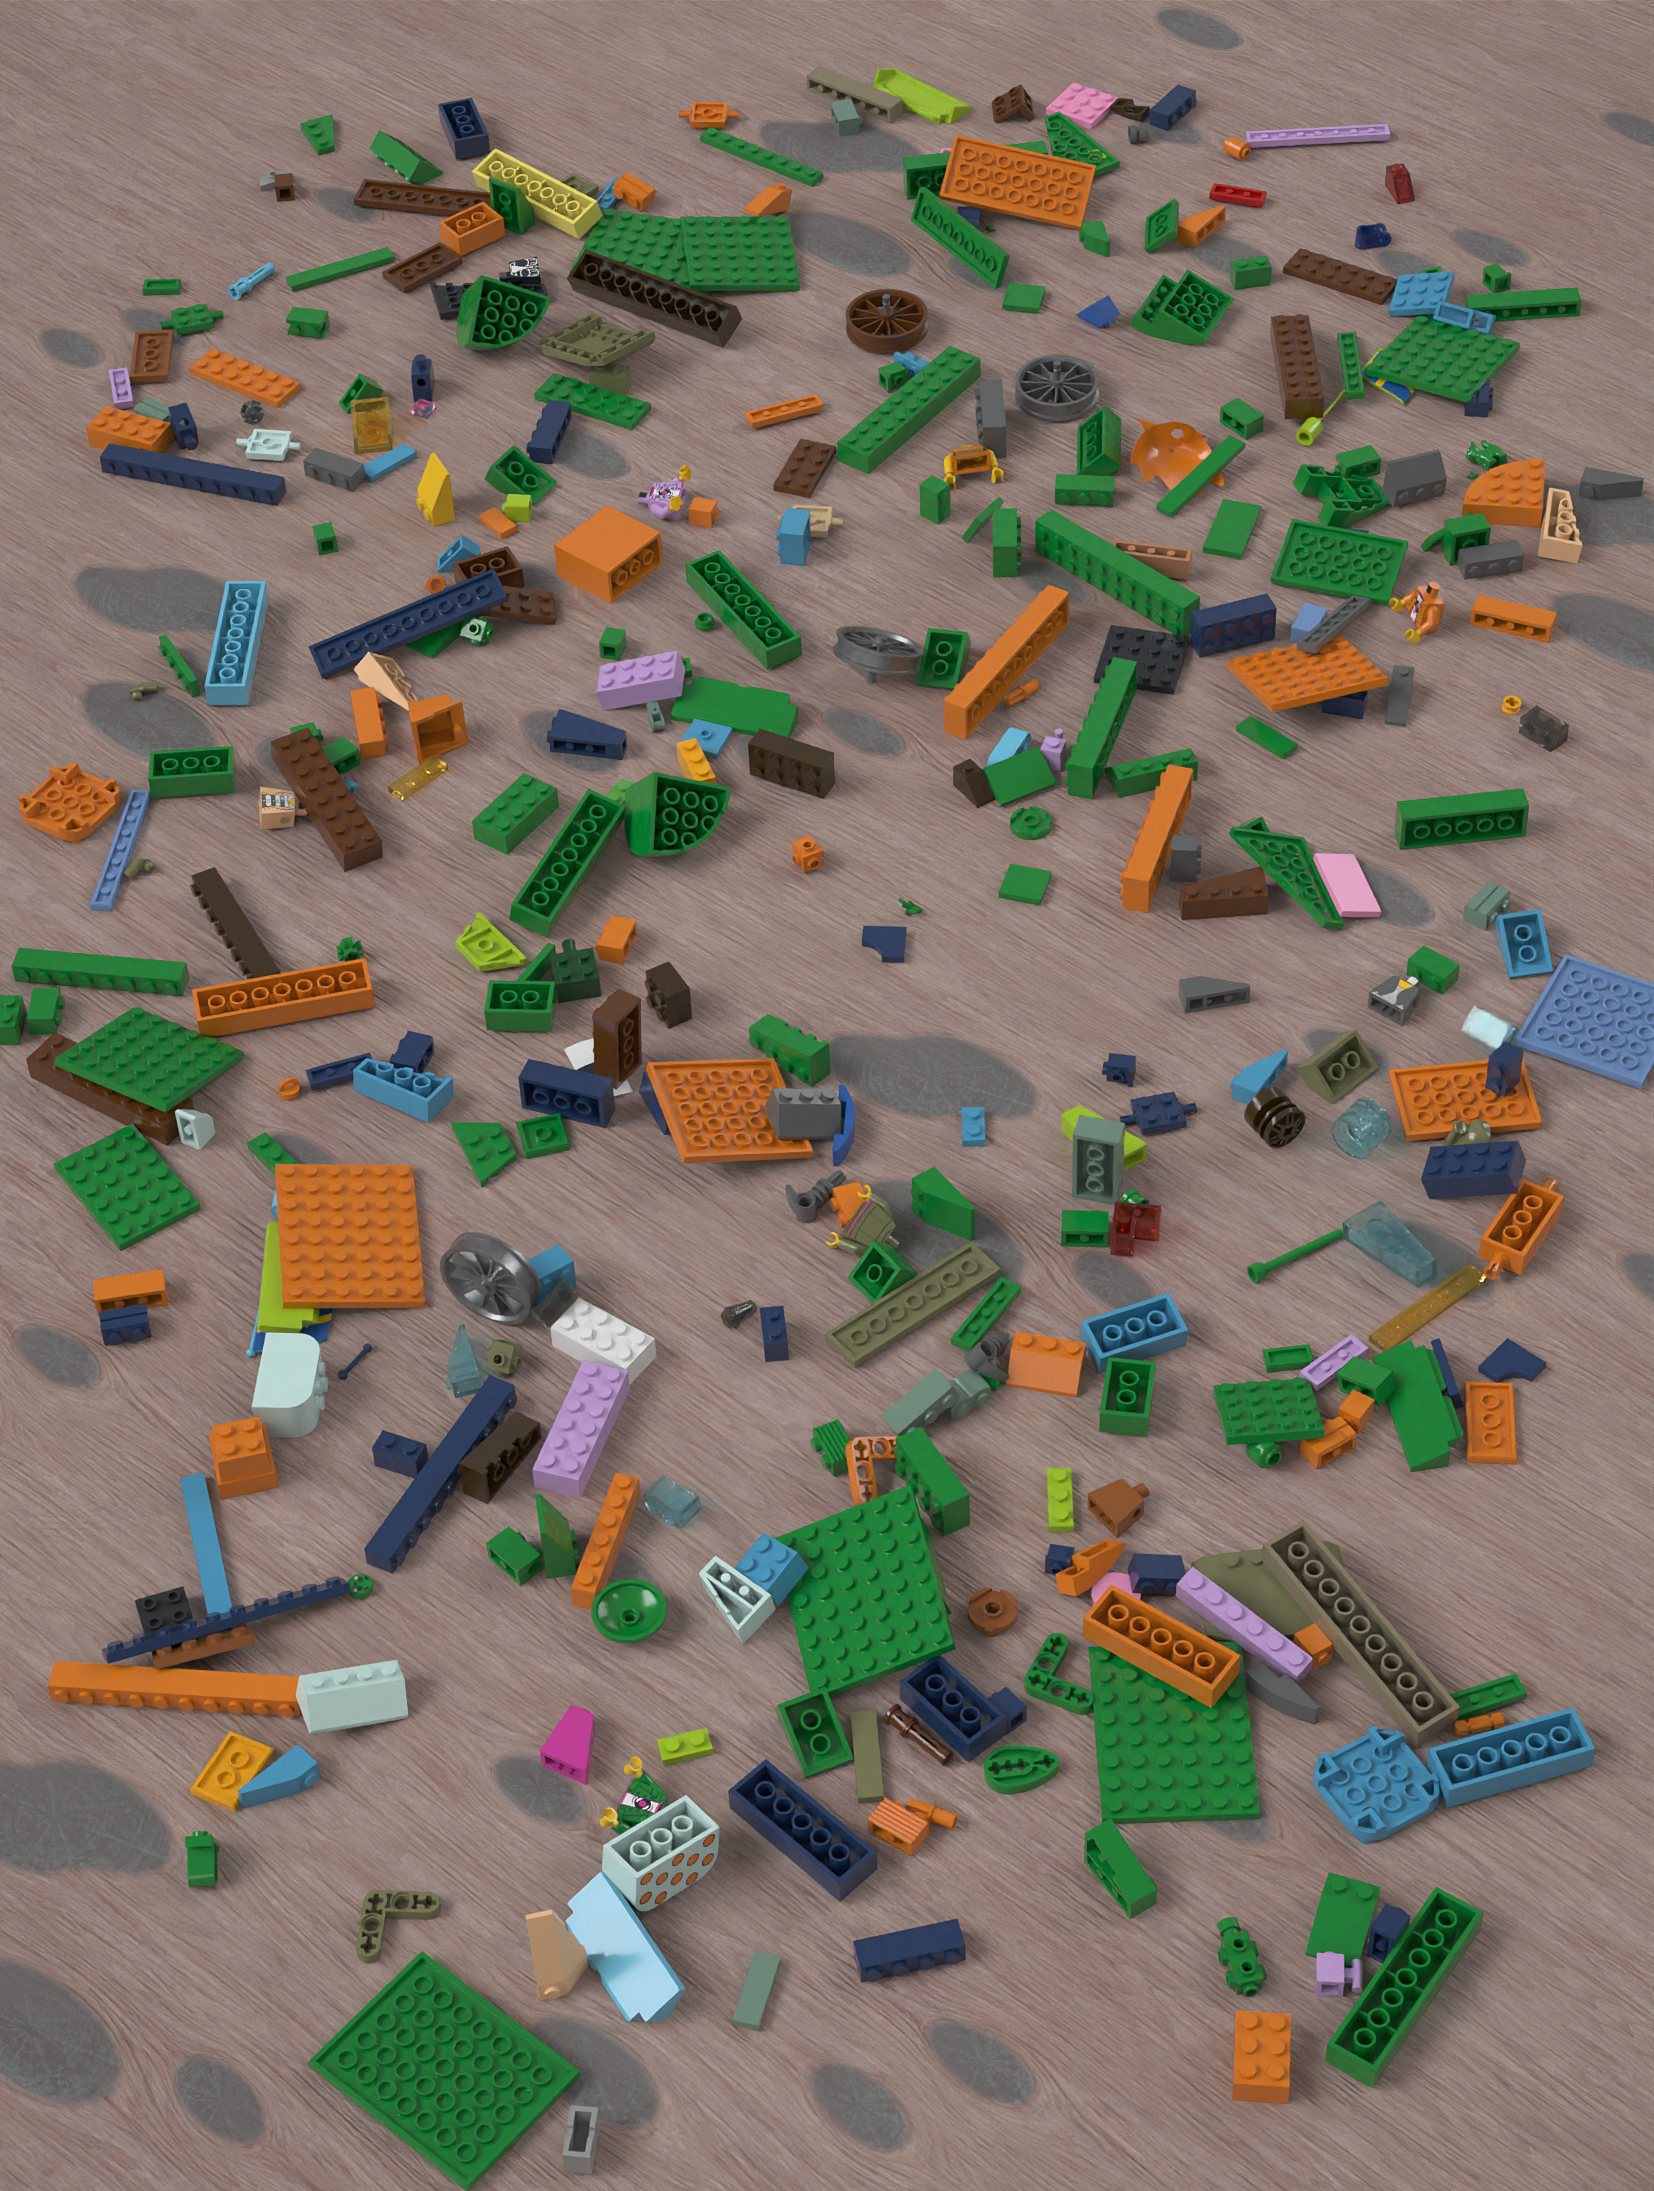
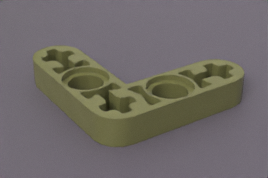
(387, 1909)

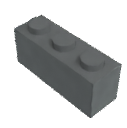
(334, 469)
(1490, 559)

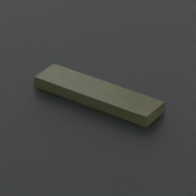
(867, 1756)

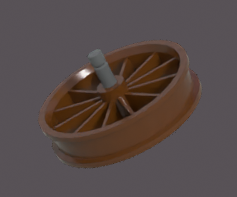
(865, 318)

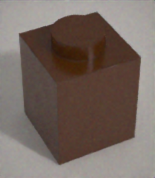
(284, 187)

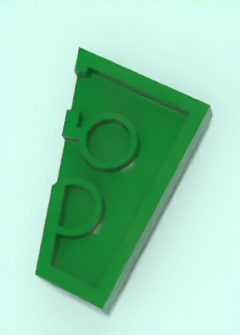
(320, 134)

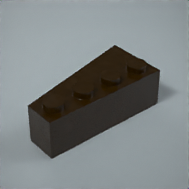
(498, 1457)

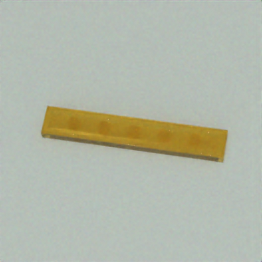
(1427, 1308)

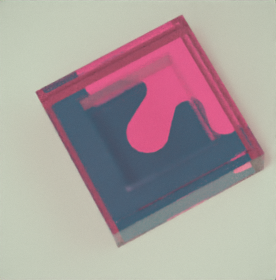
(423, 408)

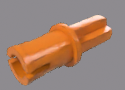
(1021, 692)
(933, 1813)

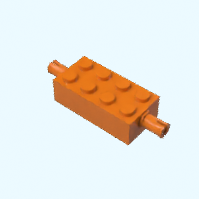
(1521, 1227)

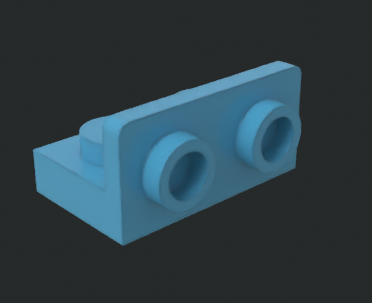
(911, 361)

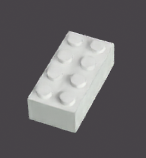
(602, 1339)

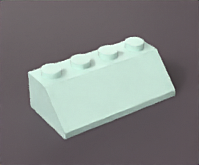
(352, 1697)

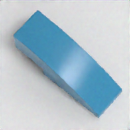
(1464, 317)

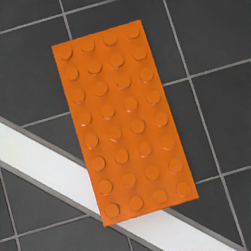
(1017, 182)

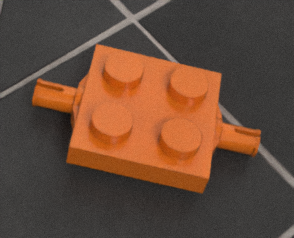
(708, 115)

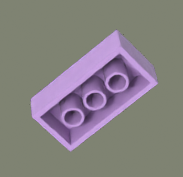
(640, 680)

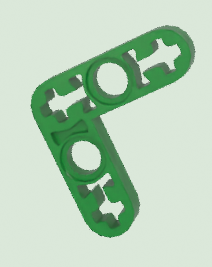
(1046, 1677)

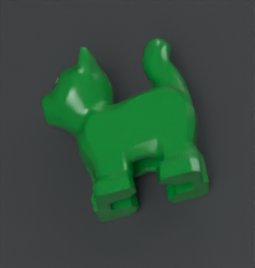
(1486, 458)

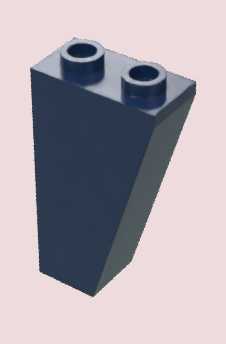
(585, 737)

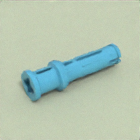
(246, 284)

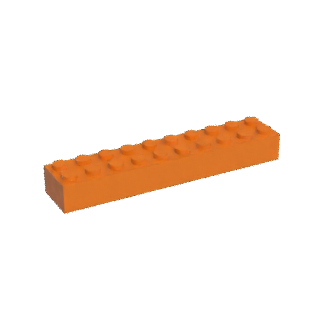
(1006, 662)

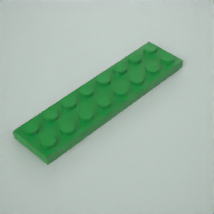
(960, 237)

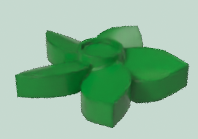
(910, 907)

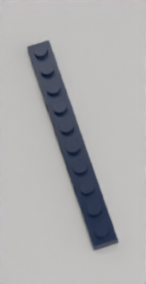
(216, 1622)

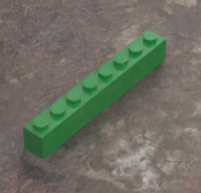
(100, 971)

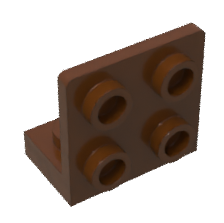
(1014, 100)

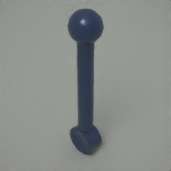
(343, 1374)

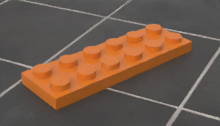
(245, 378)

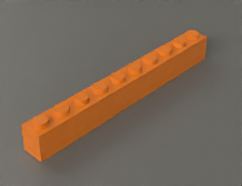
(174, 1688)

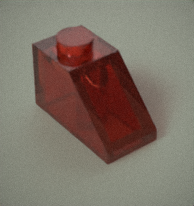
(1399, 183)

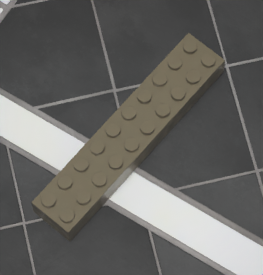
(1360, 1633)

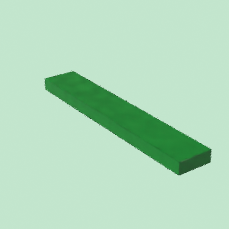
(340, 269)
(1351, 365)
(1200, 476)

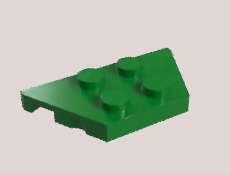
(485, 1148)

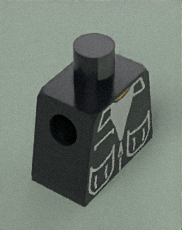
(522, 272)

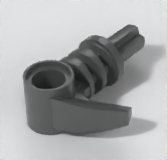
(805, 1204)
(981, 1356)

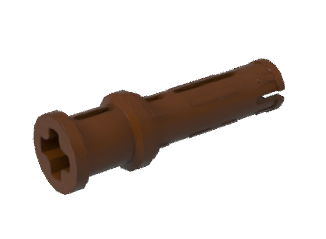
(909, 1728)

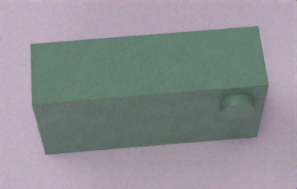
(1098, 1160)

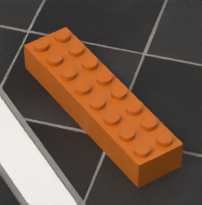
(1154, 839)
(283, 998)

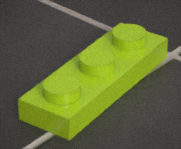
(1060, 1500)

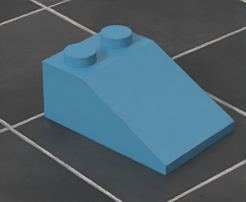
(1523, 943)

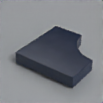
(887, 941)
(1511, 1361)

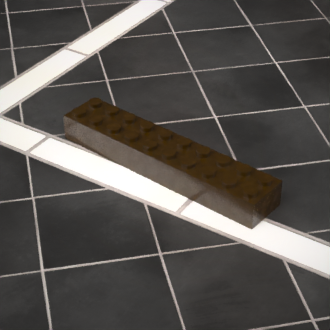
(654, 298)

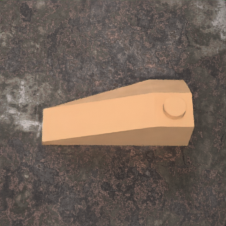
(385, 677)
(555, 1955)

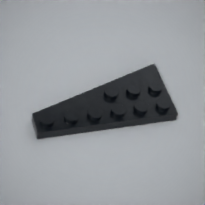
(449, 297)

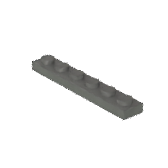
(1333, 624)

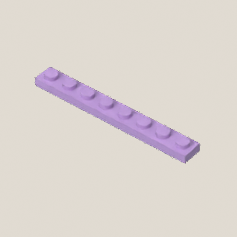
(1321, 135)

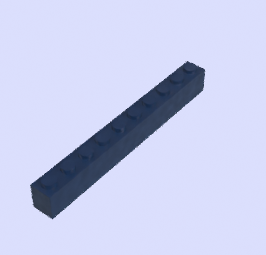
(193, 474)
(439, 1475)

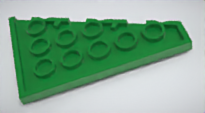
(1073, 144)

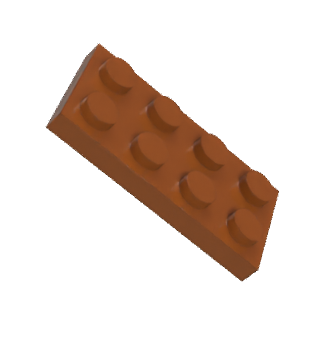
(151, 356)
(204, 1646)

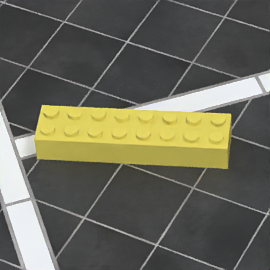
(550, 198)

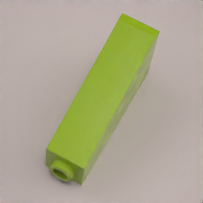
(1134, 1148)

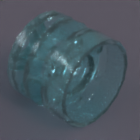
(1362, 1128)

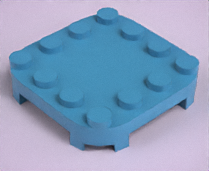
(1376, 1785)

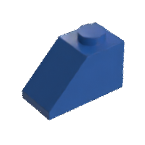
(1100, 313)

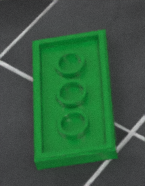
(1232, 529)

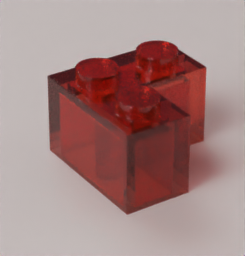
(1133, 1223)

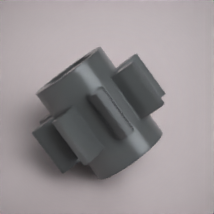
(252, 412)

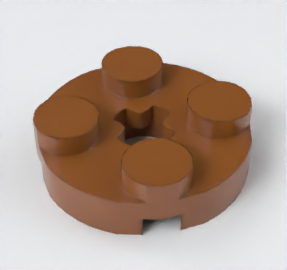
(992, 1623)

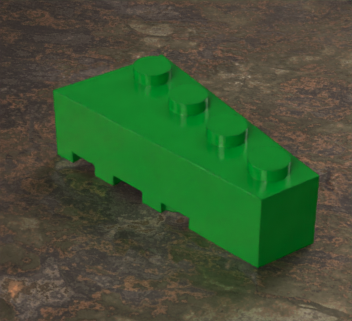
(791, 1049)

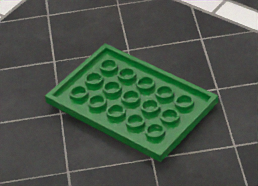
(1339, 561)
(126, 1187)

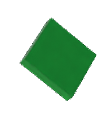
(1024, 298)
(982, 520)
(1025, 884)
(543, 1136)

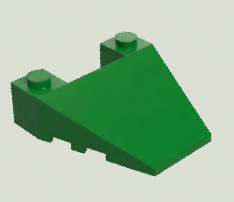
(1344, 497)

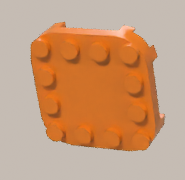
(70, 803)

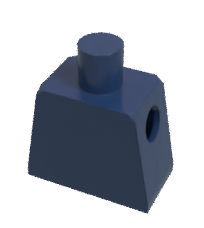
(422, 372)
(186, 435)

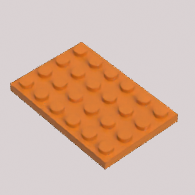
(1439, 1094)

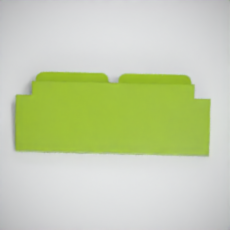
(920, 96)
(271, 1314)

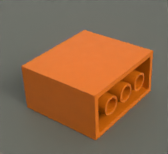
(608, 554)

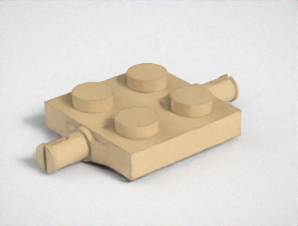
(820, 519)

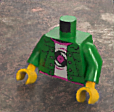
(640, 1800)

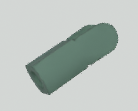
(655, 715)

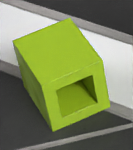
(518, 508)

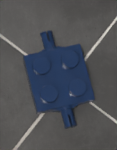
(1158, 1113)

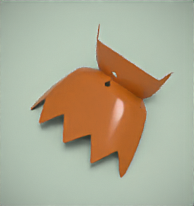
(1154, 455)

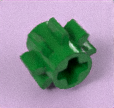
(349, 949)

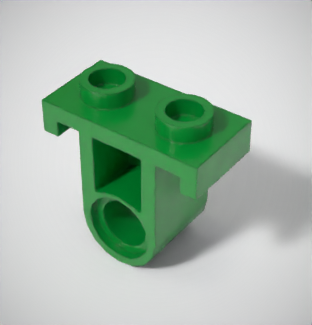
(202, 1859)

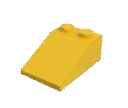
(435, 493)

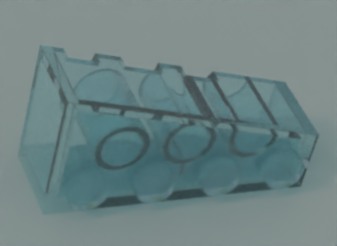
(1389, 1242)

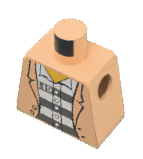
(278, 808)

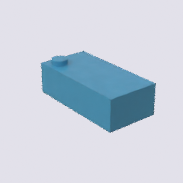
(1134, 1331)

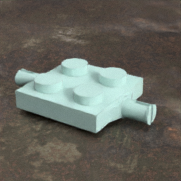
(268, 444)

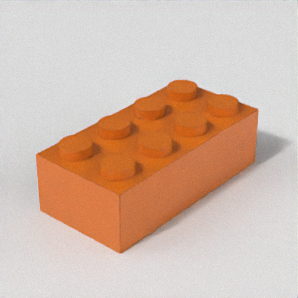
(129, 430)

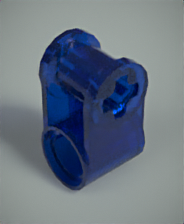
(1369, 236)

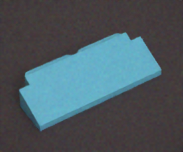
(623, 1952)

